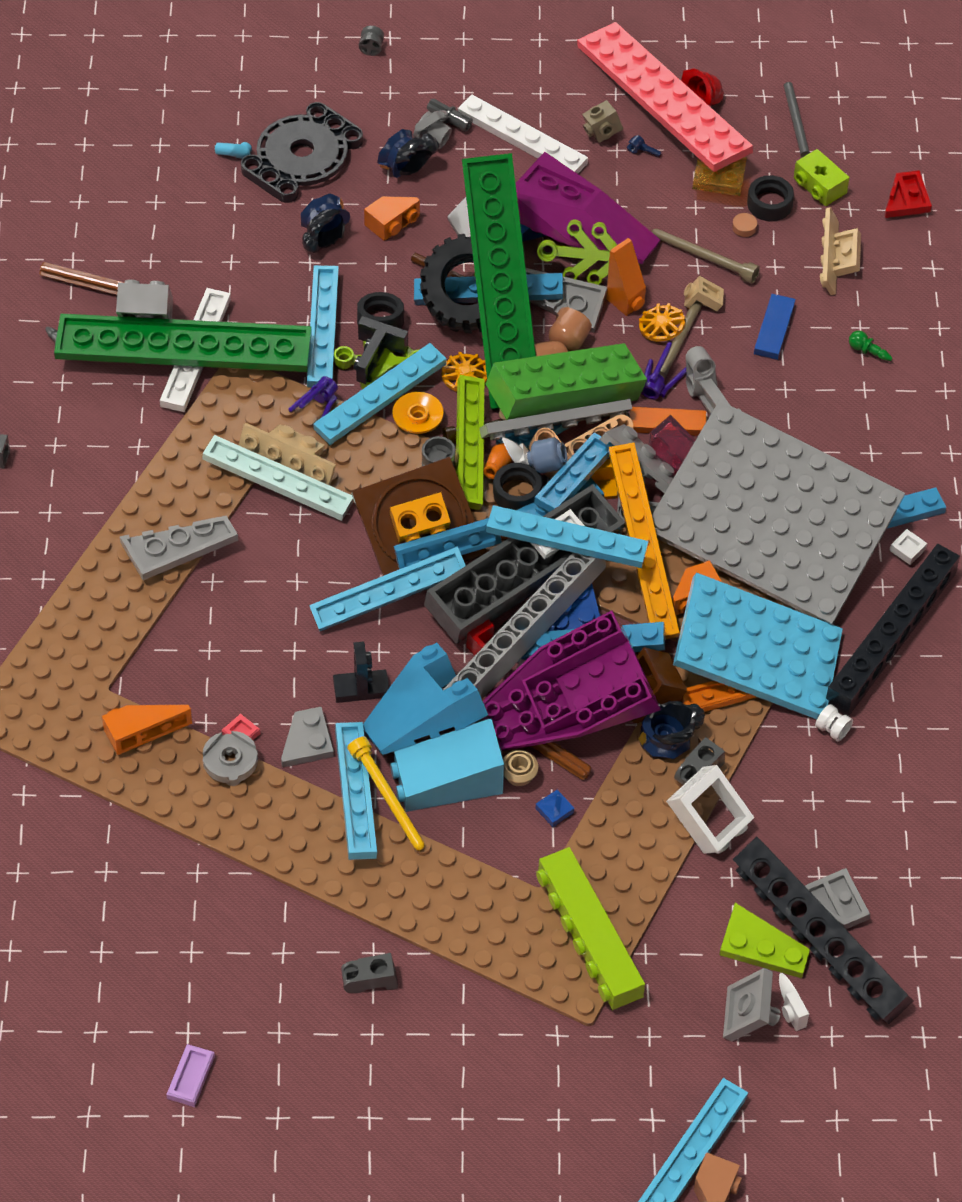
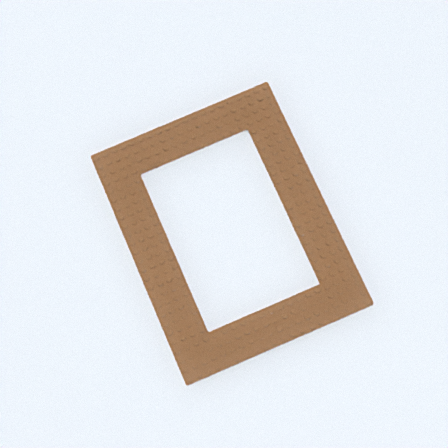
(290, 829)

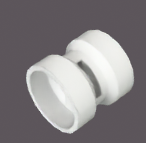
(834, 723)

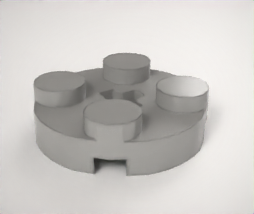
(230, 771)

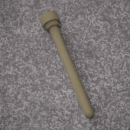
(748, 272)

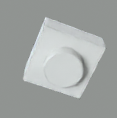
(908, 546)

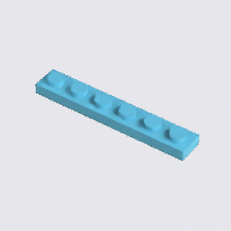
(323, 323)
(379, 394)
(567, 536)
(386, 589)
(355, 795)
(694, 1144)

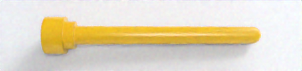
(361, 749)

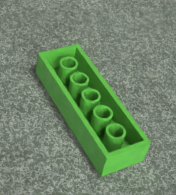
(565, 381)

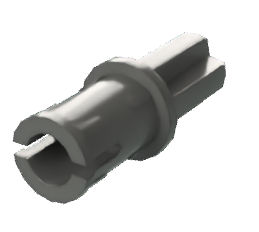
(456, 118)

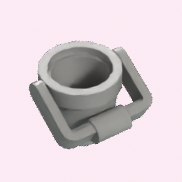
(433, 124)

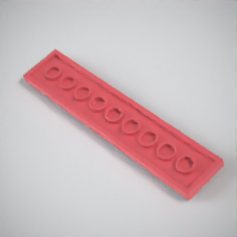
(665, 97)

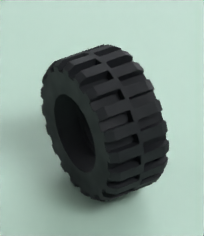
(433, 285)

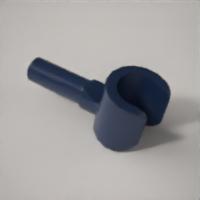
(638, 143)

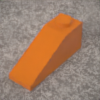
(625, 280)
(140, 724)

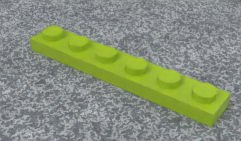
(468, 438)

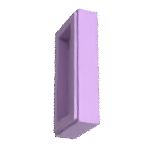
(190, 1075)

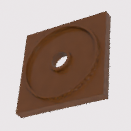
(376, 499)

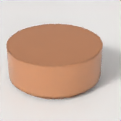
(744, 225)

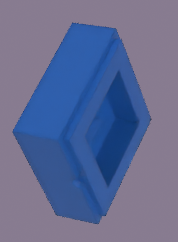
(554, 808)

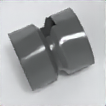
(437, 449)

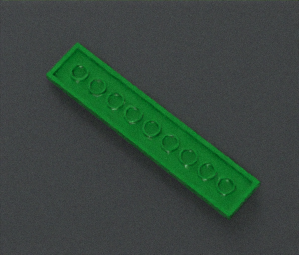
(498, 260)
(183, 342)

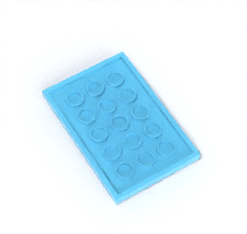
(757, 646)

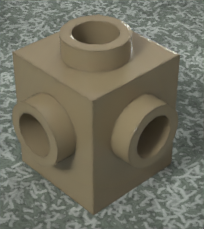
(602, 121)

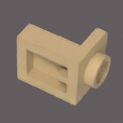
(704, 292)

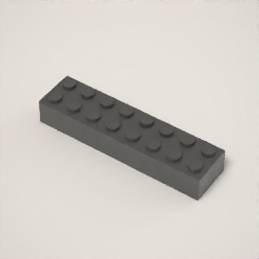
(510, 571)

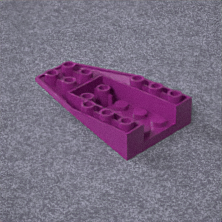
(554, 195)
(572, 688)

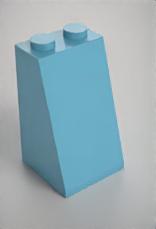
(450, 768)

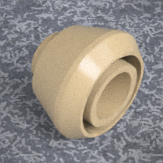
(520, 767)

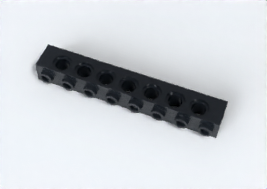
(892, 630)
(893, 998)

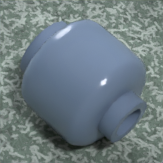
(547, 455)

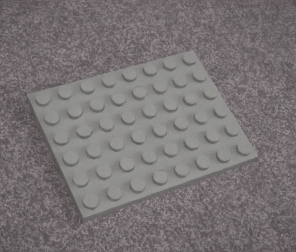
(775, 512)

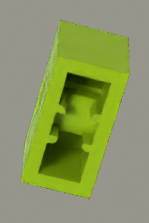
(821, 177)

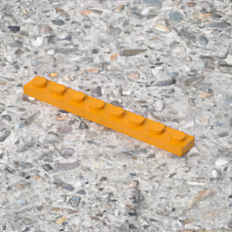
(641, 526)

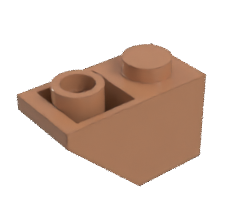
(716, 1179)

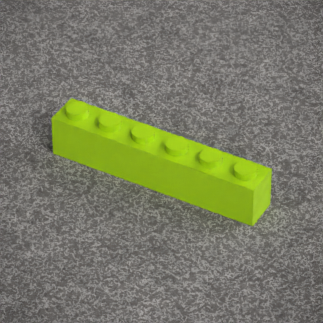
(591, 929)

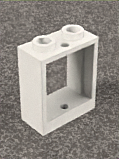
(681, 805)

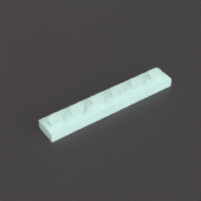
(277, 477)

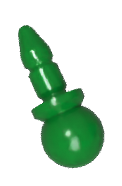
(859, 341)

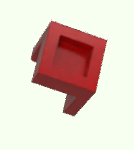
(480, 636)

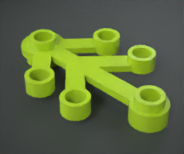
(589, 254)
(345, 357)

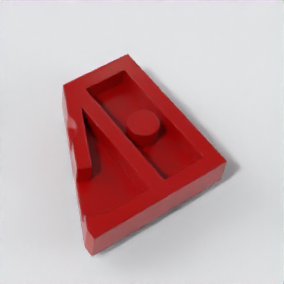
(908, 195)

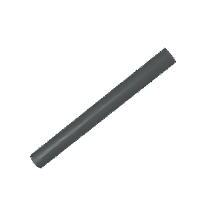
(796, 119)

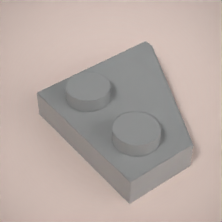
(307, 738)
(840, 898)

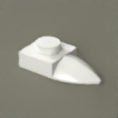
(517, 452)
(793, 1009)

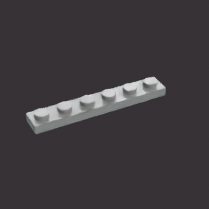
(567, 418)

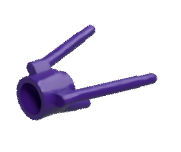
(655, 383)
(321, 392)

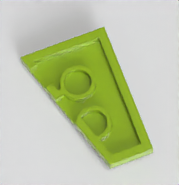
(762, 945)

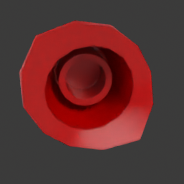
(704, 85)

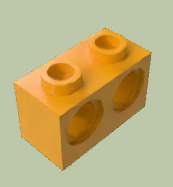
(417, 512)

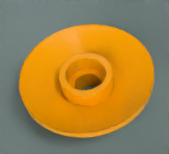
(418, 405)

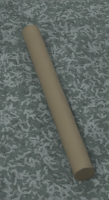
(678, 341)

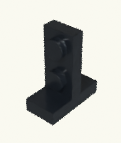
(377, 338)
(364, 682)

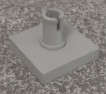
(749, 1005)

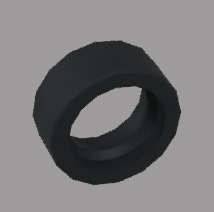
(766, 211)
(382, 302)
(516, 471)

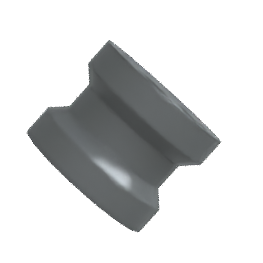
(371, 40)

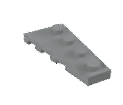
(578, 295)
(649, 463)
(166, 549)

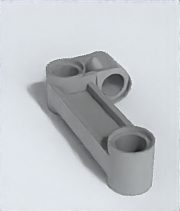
(702, 378)

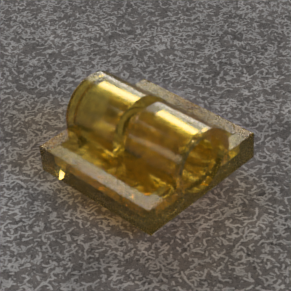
(725, 180)

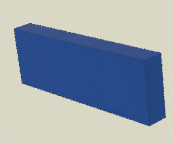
(774, 326)

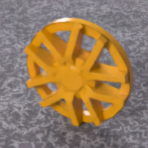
(662, 322)
(464, 368)

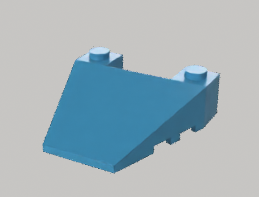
(419, 706)

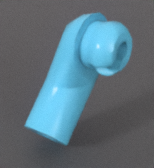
(234, 150)

